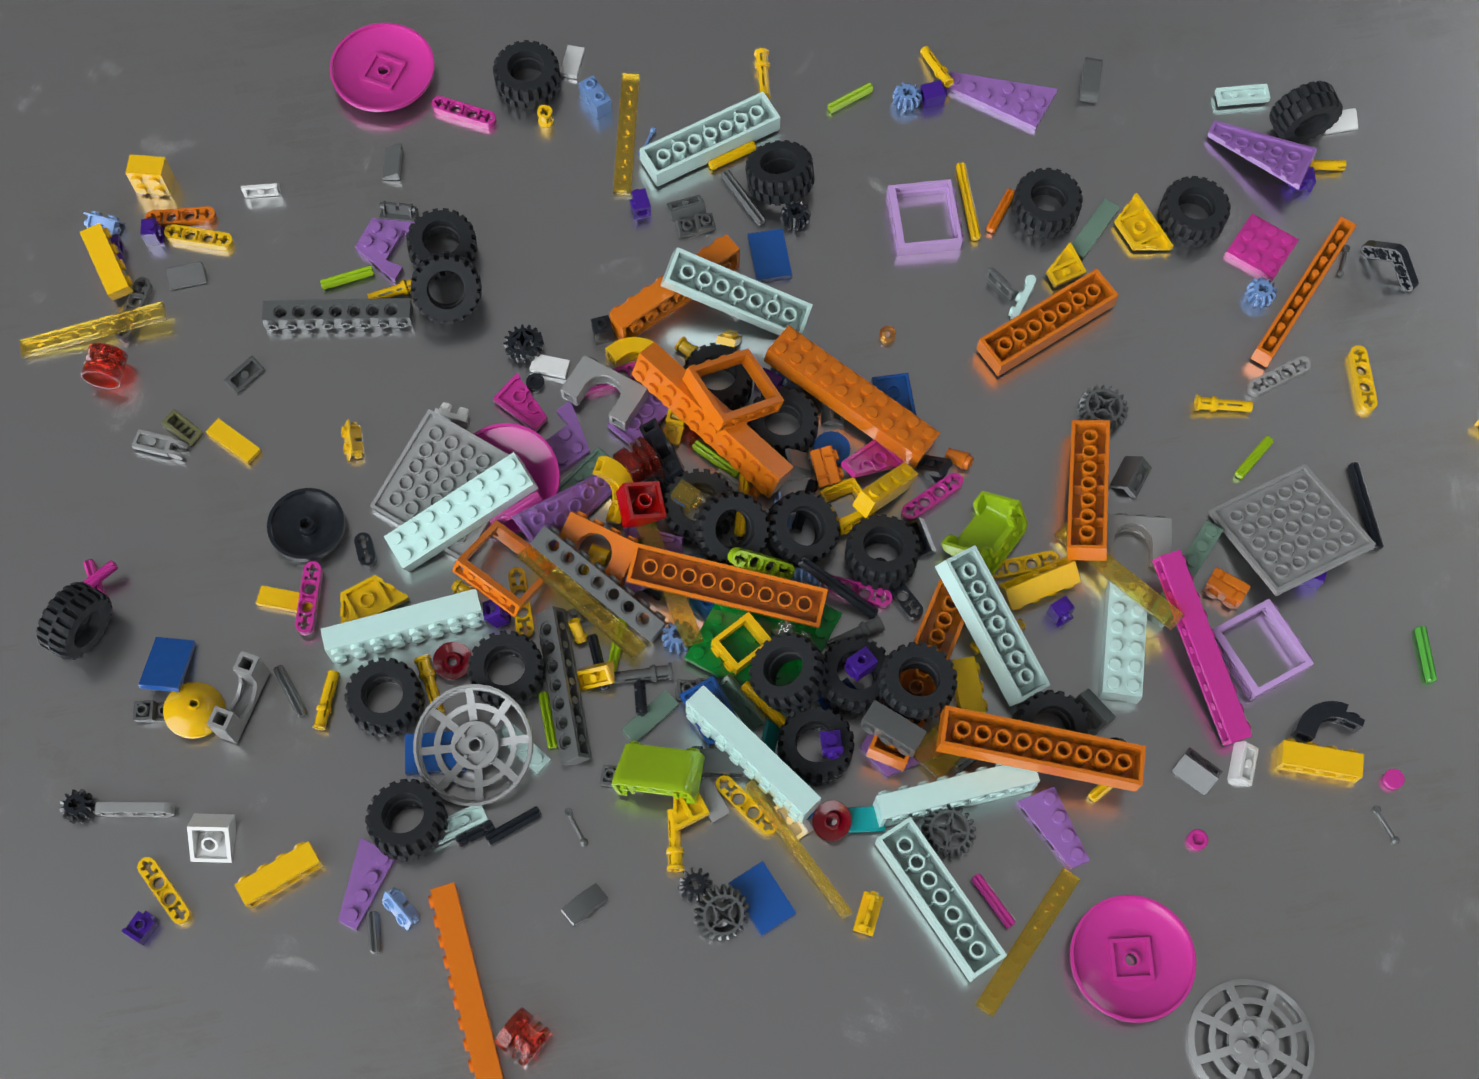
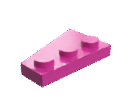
(519, 402)
(870, 460)

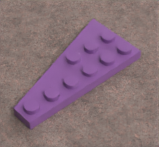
(1013, 100)
(1275, 155)
(555, 510)

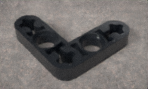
(1398, 256)

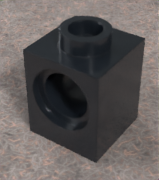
(602, 329)

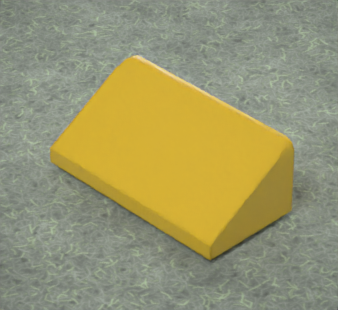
(596, 675)

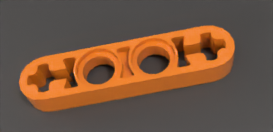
(181, 214)

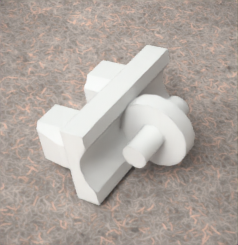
(460, 418)

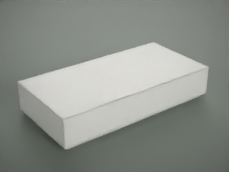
(572, 62)
(550, 366)

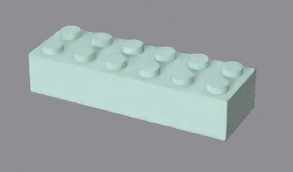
(1122, 648)

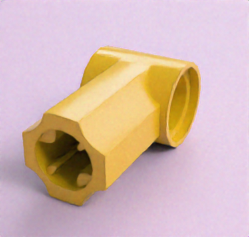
(599, 555)

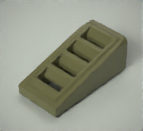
(169, 419)

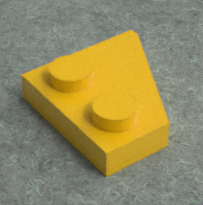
(1066, 267)

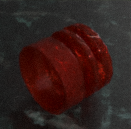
(104, 365)
(639, 459)
(519, 1034)

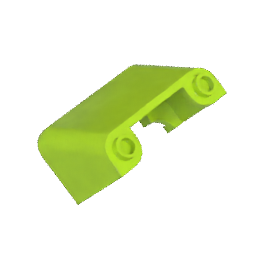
(993, 530)
(659, 771)

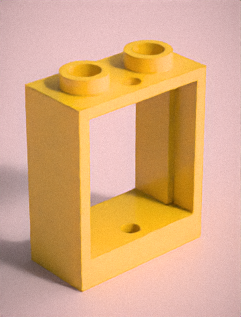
(839, 490)
(756, 631)

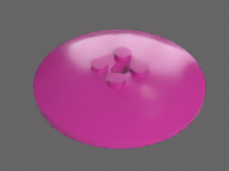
(376, 48)
(533, 452)
(1162, 954)

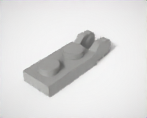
(158, 444)

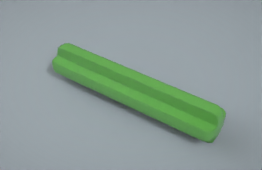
(1426, 654)

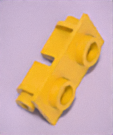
(350, 433)
(868, 913)

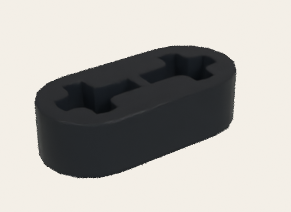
(369, 549)

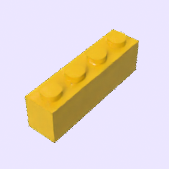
(106, 261)
(885, 489)
(1040, 583)
(969, 688)
(1320, 760)
(278, 875)

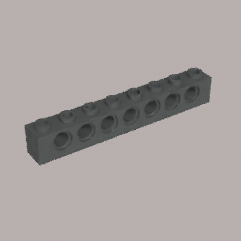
(329, 308)
(543, 544)
(563, 686)

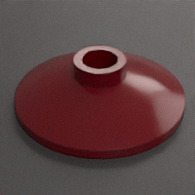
(447, 653)
(823, 819)

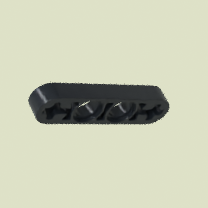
(901, 604)

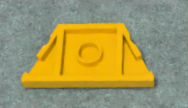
(1141, 227)
(369, 598)

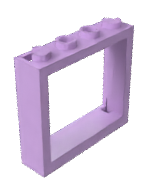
(924, 189)
(1237, 668)

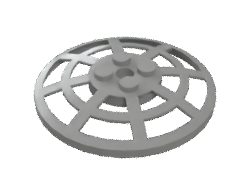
(461, 744)
(1248, 1027)

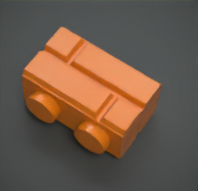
(825, 466)
(1226, 588)

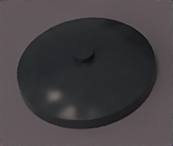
(306, 524)

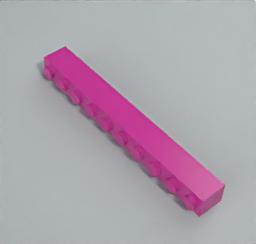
(1202, 648)

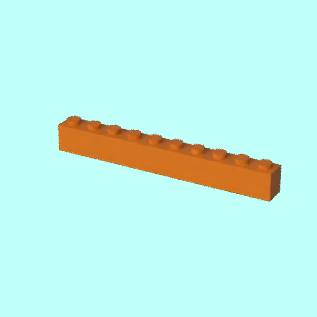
(1303, 292)
(465, 982)

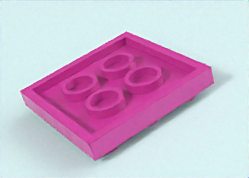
(1261, 247)

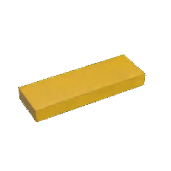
(233, 441)
(280, 599)

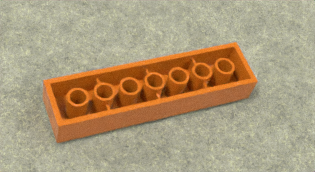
(657, 302)
(1047, 322)
(1088, 490)

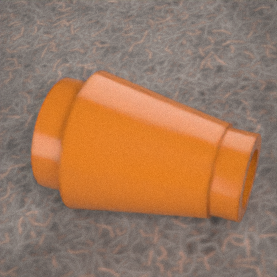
(960, 458)

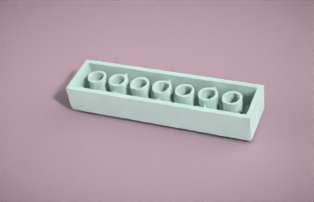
(709, 138)
(734, 293)
(461, 512)
(403, 626)
(992, 626)
(752, 755)
(962, 791)
(940, 899)

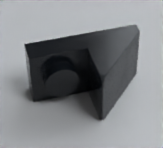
(934, 467)

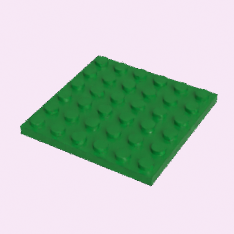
(742, 642)

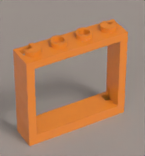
(740, 416)
(488, 585)

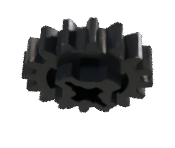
(523, 343)

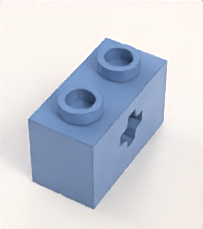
(595, 97)

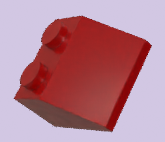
(640, 503)

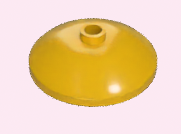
(189, 720)

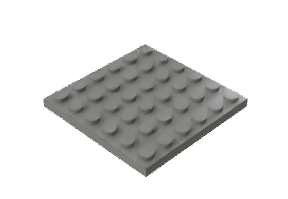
(431, 467)
(1291, 529)

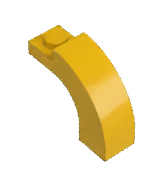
(626, 350)
(615, 475)

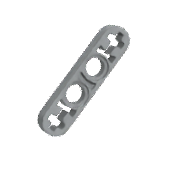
(1278, 376)
(151, 809)

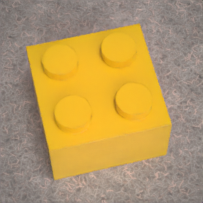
(150, 174)

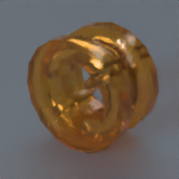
(891, 330)

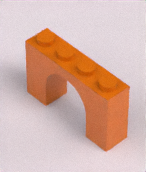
(579, 528)

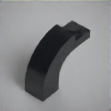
(664, 449)
(1328, 711)

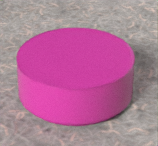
(1393, 779)
(1197, 839)

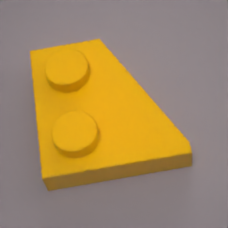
(687, 814)

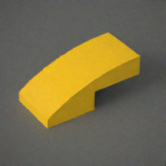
(674, 428)

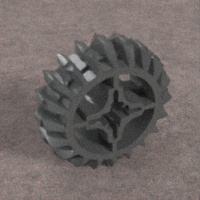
(1103, 402)
(941, 831)
(716, 918)

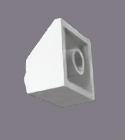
(212, 837)

